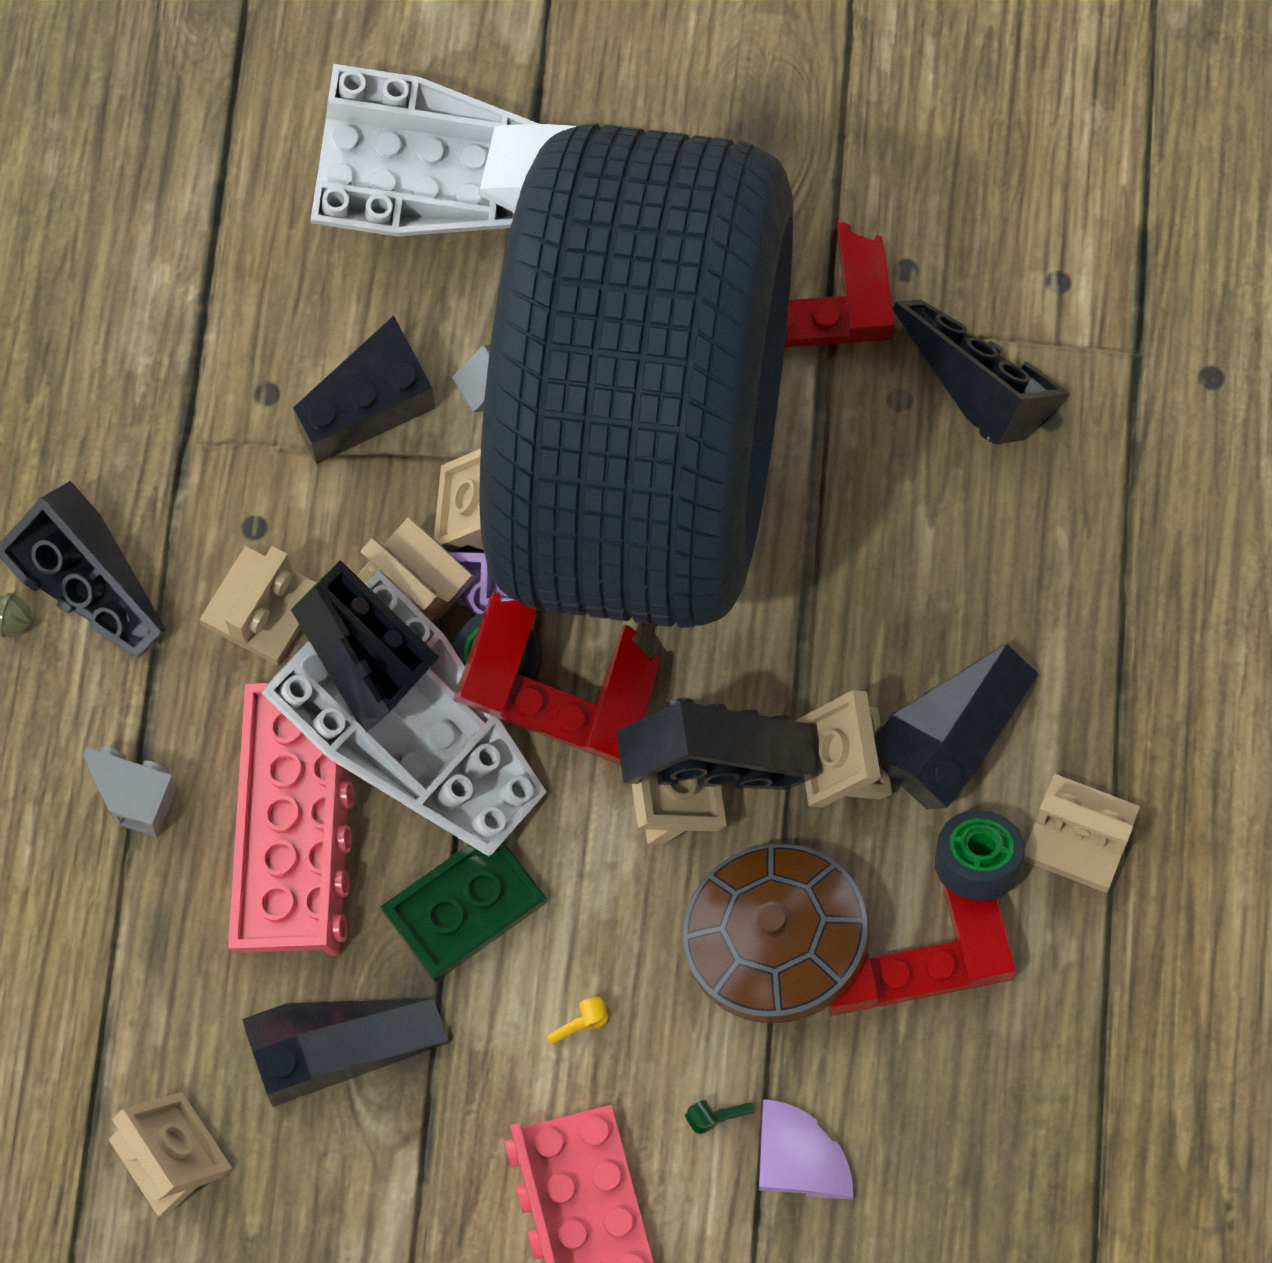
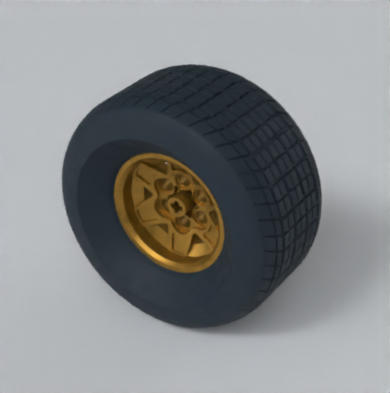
(635, 374)

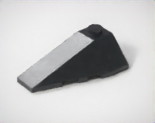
(987, 388)
(75, 559)
(949, 730)
(326, 1043)

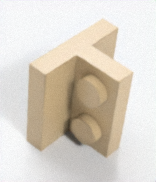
(458, 503)
(418, 569)
(257, 604)
(845, 751)
(676, 808)
(1080, 833)
(167, 1150)

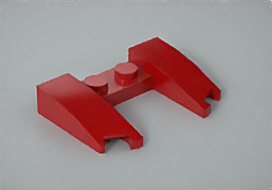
(861, 313)
(495, 688)
(974, 960)

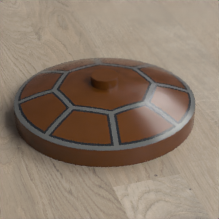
(776, 933)

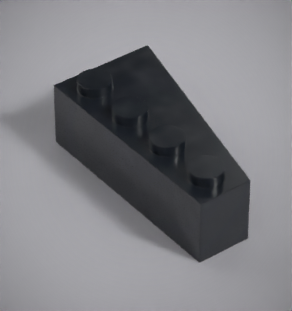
(717, 747)

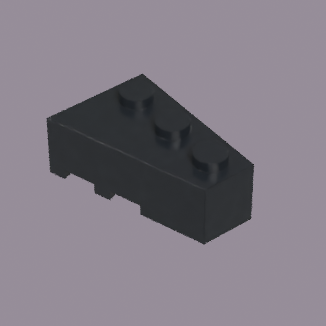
(365, 395)
(362, 644)

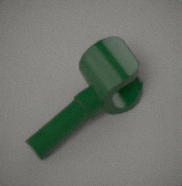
(703, 1119)

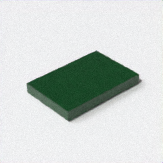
(462, 907)

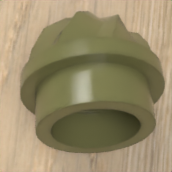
(14, 615)

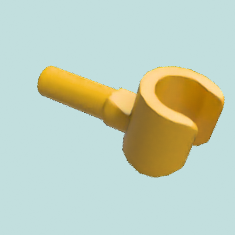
(593, 1017)

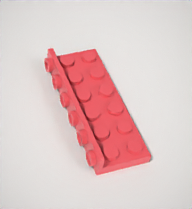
(288, 838)
(578, 1190)

